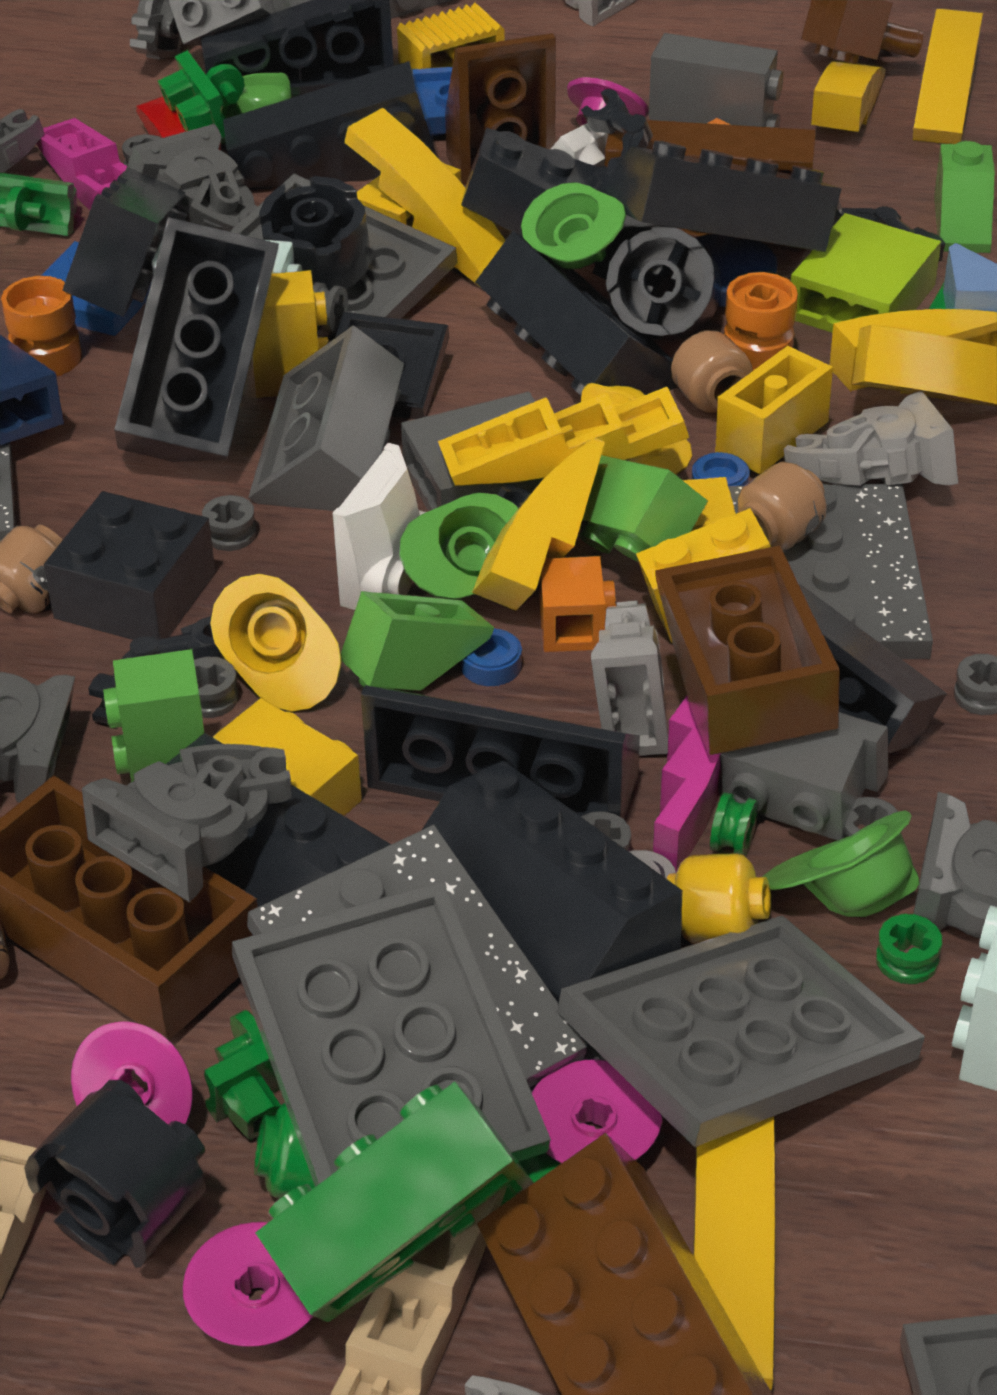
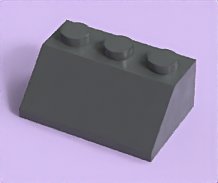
(328, 424)

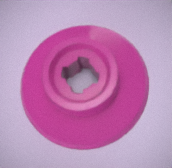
(588, 91)
(127, 1046)
(599, 1094)
(222, 1278)

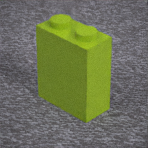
(864, 273)

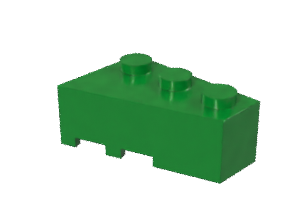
(389, 1201)

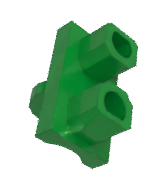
(200, 95)
(37, 204)
(243, 1079)

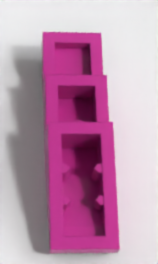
(81, 157)
(688, 788)

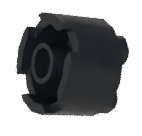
(325, 229)
(653, 256)
(119, 1174)

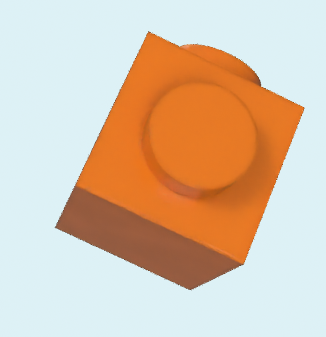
(573, 603)

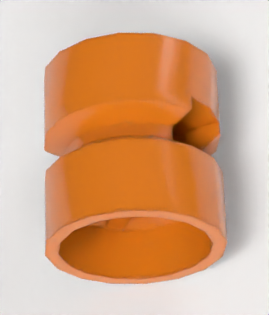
(761, 314)
(43, 322)

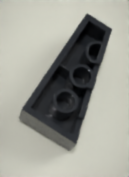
(310, 43)
(310, 130)
(515, 172)
(121, 241)

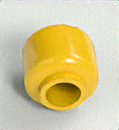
(720, 895)

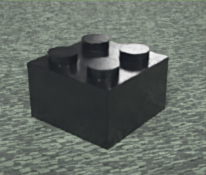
(130, 567)

